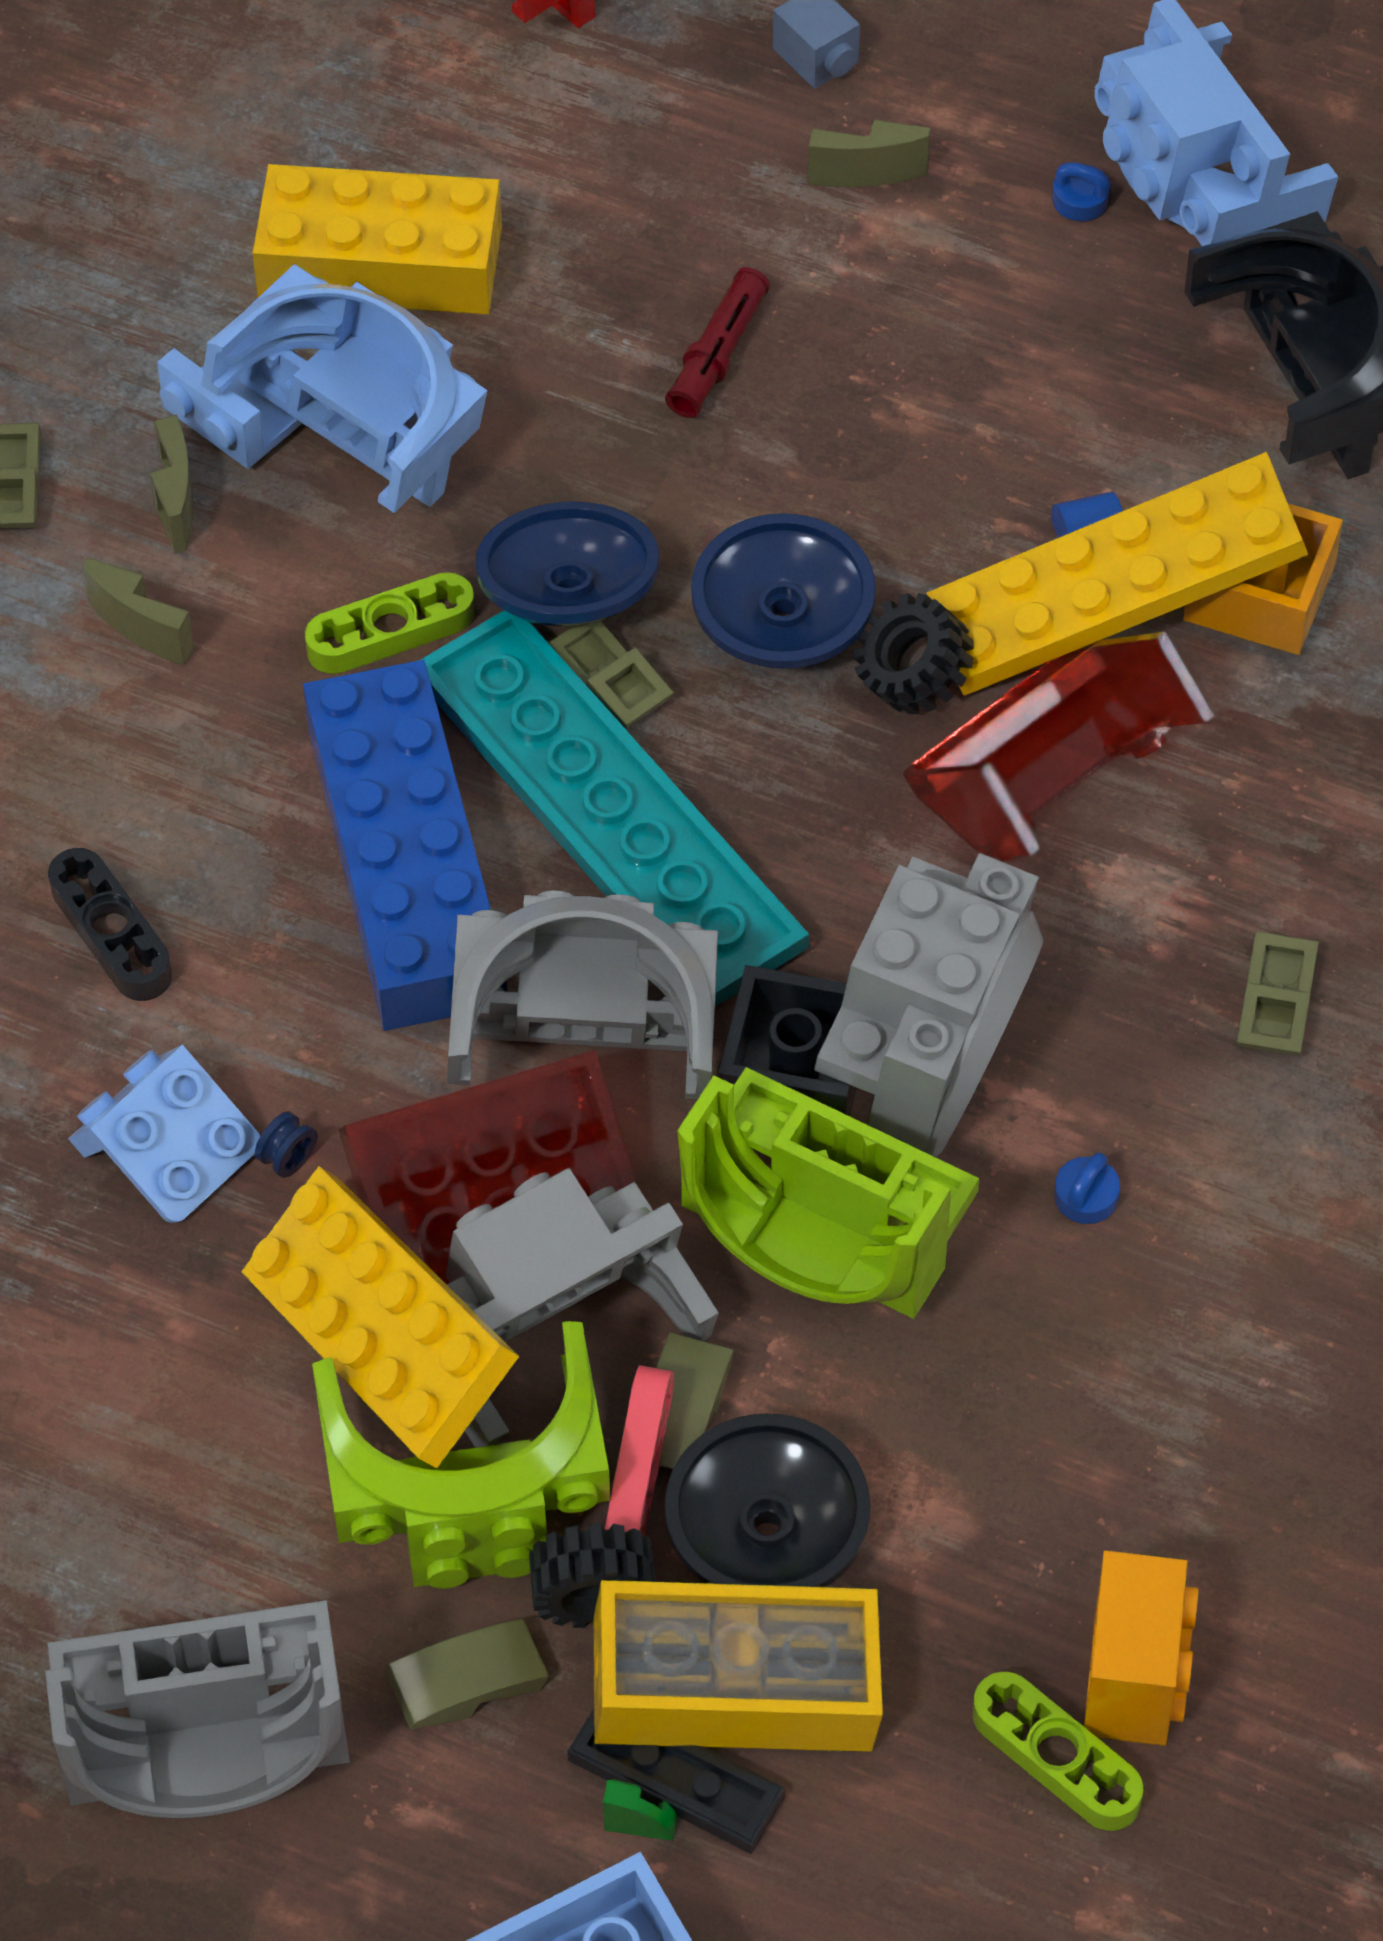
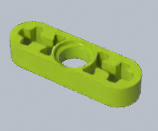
(354, 652)
(1106, 1771)

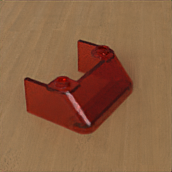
(1052, 735)

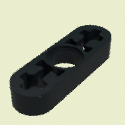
(110, 949)

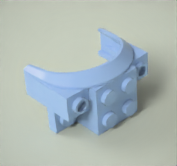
(1181, 115)
(373, 387)

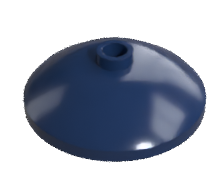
(567, 563)
(788, 568)

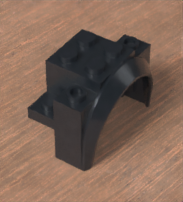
(1323, 346)

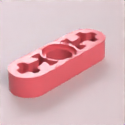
(641, 1449)

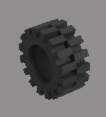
(935, 668)
(571, 1566)

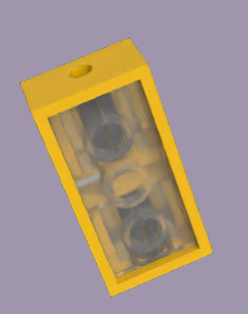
(737, 1666)

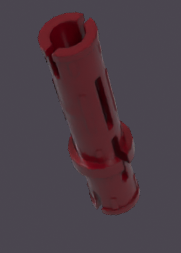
(693, 387)

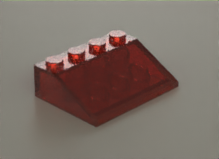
(479, 1144)

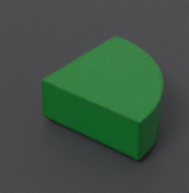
(630, 1815)

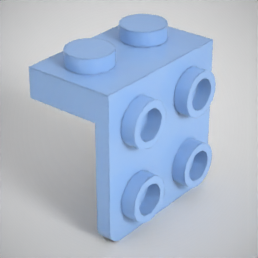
(234, 421)
(168, 1132)

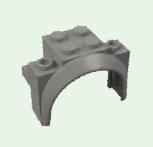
(584, 980)
(933, 994)
(560, 1247)
(199, 1711)

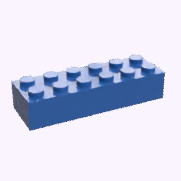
(397, 832)

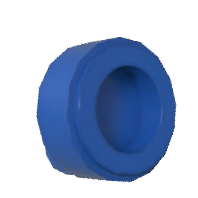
(1080, 191)
(1087, 1189)

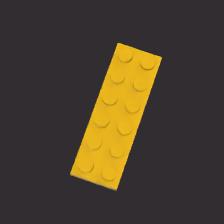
(1123, 571)
(379, 1316)

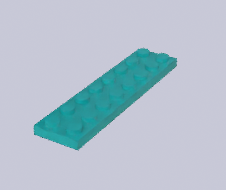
(606, 794)

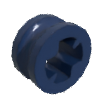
(286, 1144)

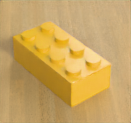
(397, 234)

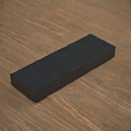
(692, 1779)

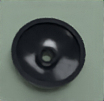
(775, 1474)

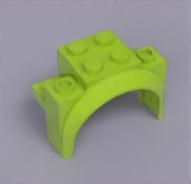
(831, 1203)
(481, 1502)

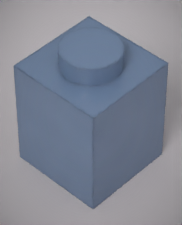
(816, 39)

